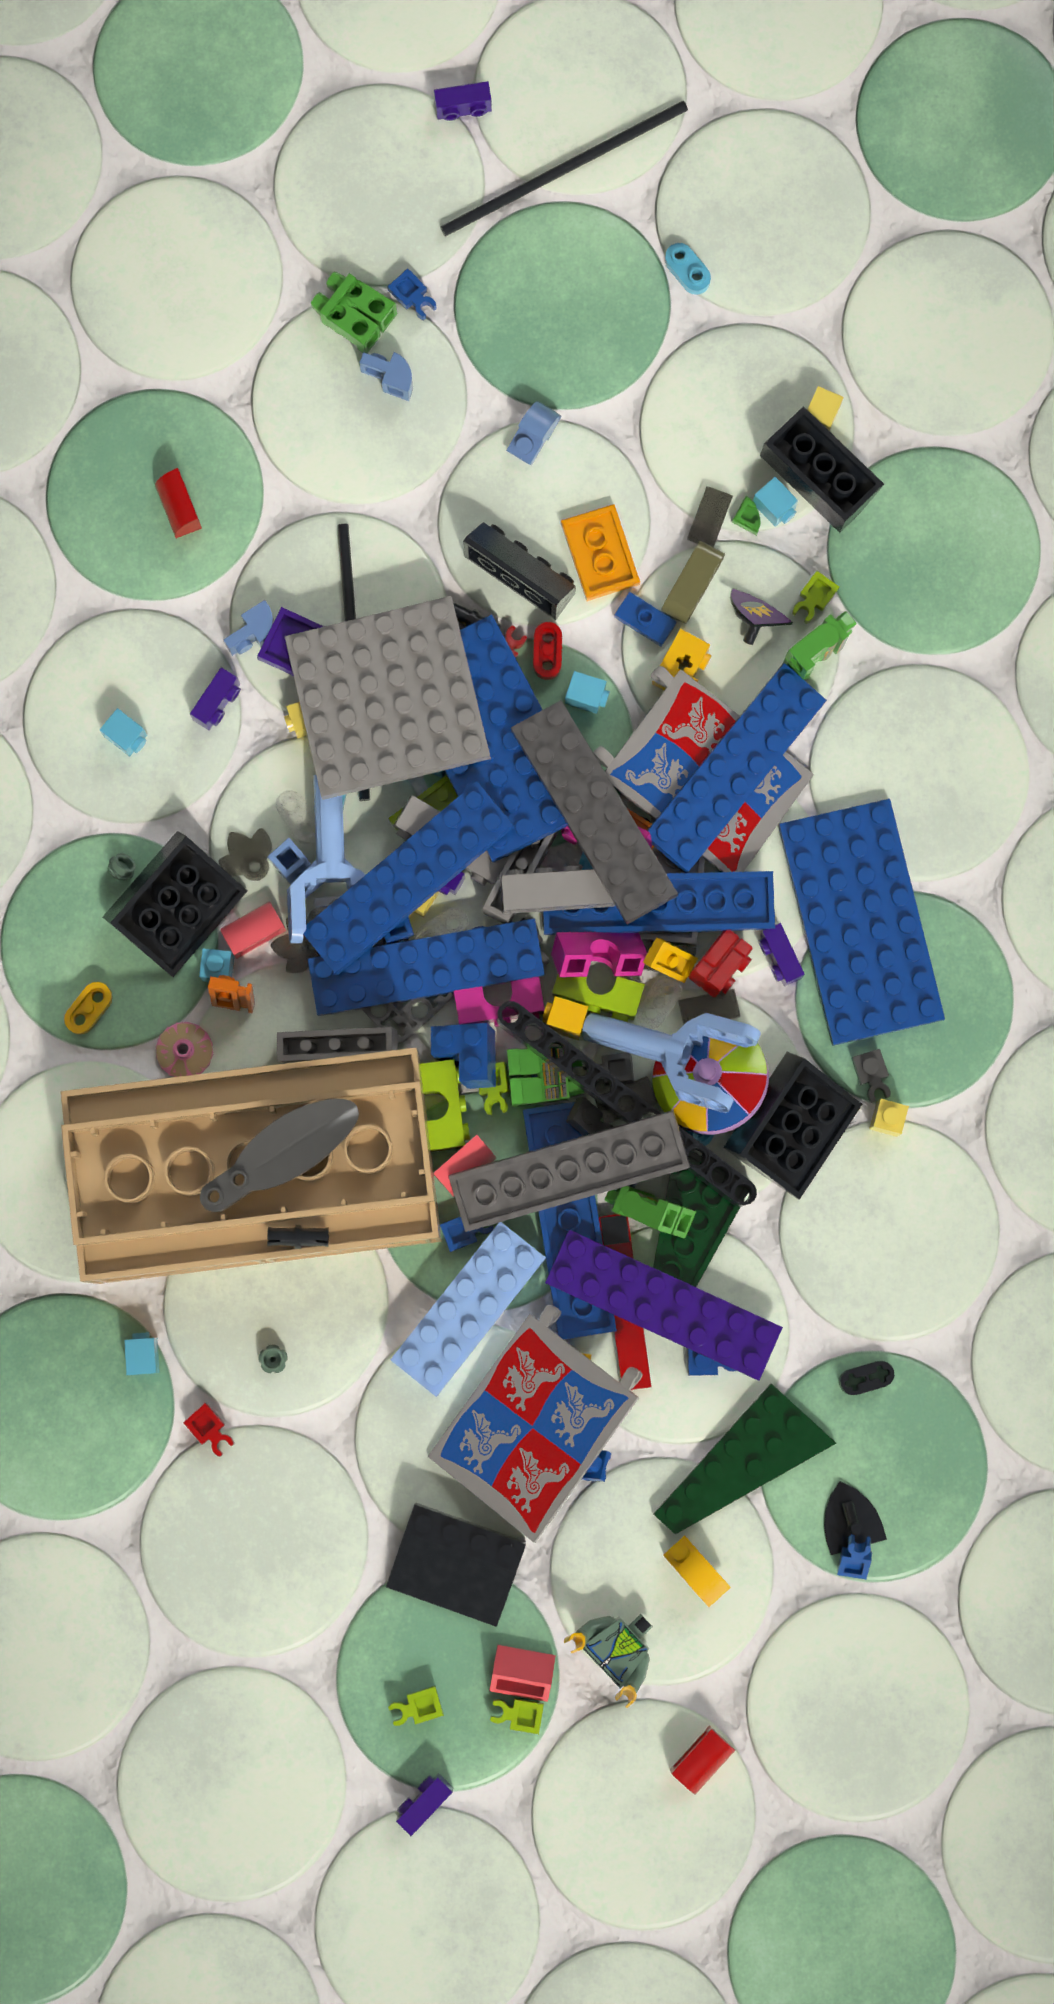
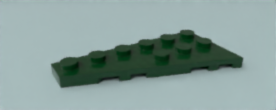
(690, 1256)
(755, 1450)

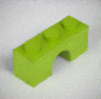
(620, 1001)
(448, 1131)

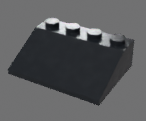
(175, 903)
(794, 1125)
(456, 1564)

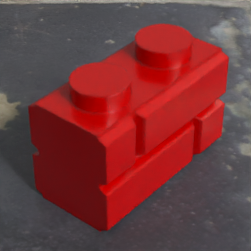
(720, 963)

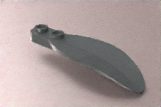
(284, 1150)

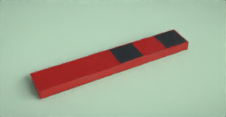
(628, 1337)

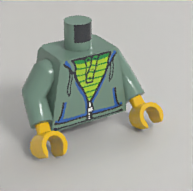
(616, 1651)

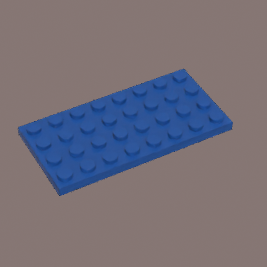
(508, 776)
(861, 922)

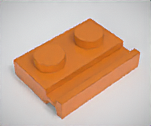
(229, 994)

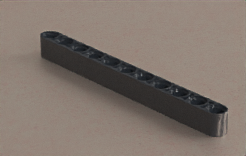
(618, 1090)

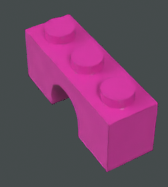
(620, 951)
(474, 1008)

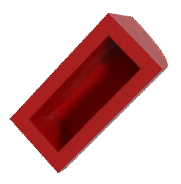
(177, 503)
(702, 1760)

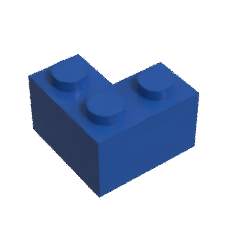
(471, 1046)

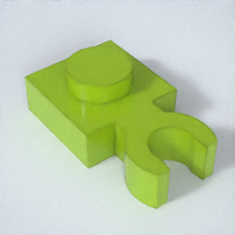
(817, 594)
(495, 1093)
(422, 1705)
(524, 1715)

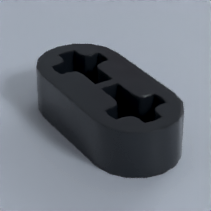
(867, 1385)

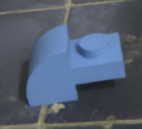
(395, 375)
(533, 432)
(257, 626)
(290, 863)

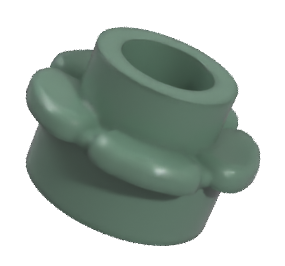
(122, 866)
(279, 1354)

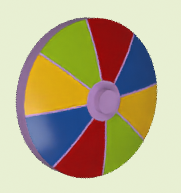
(733, 1069)

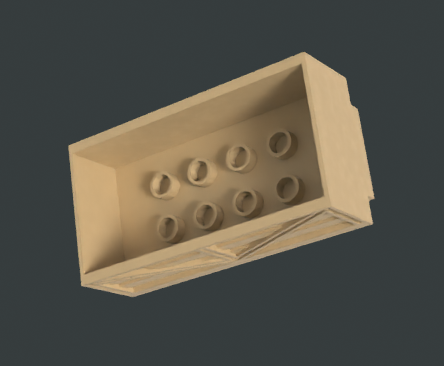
(152, 1145)

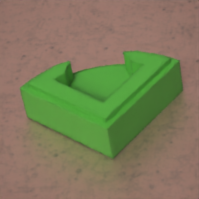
(748, 516)

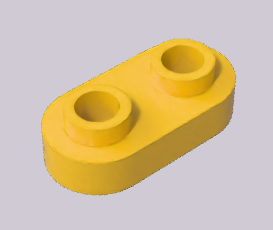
(86, 1006)

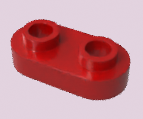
(547, 652)

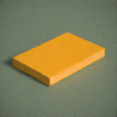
(600, 552)

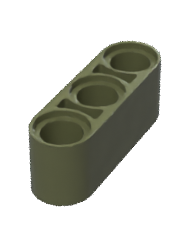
(693, 582)

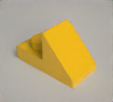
(670, 960)

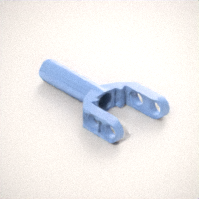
(329, 863)
(674, 1049)

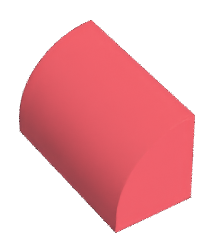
(253, 930)
(469, 1156)
(522, 1673)

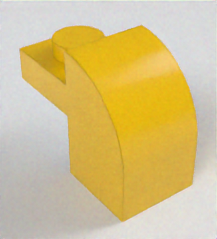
(696, 1571)

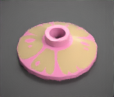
(199, 1049)

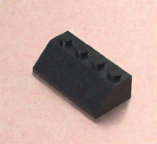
(821, 469)
(518, 569)

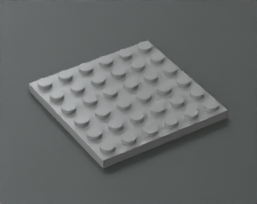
(387, 697)

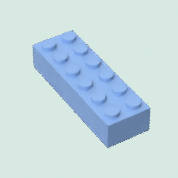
(468, 1309)

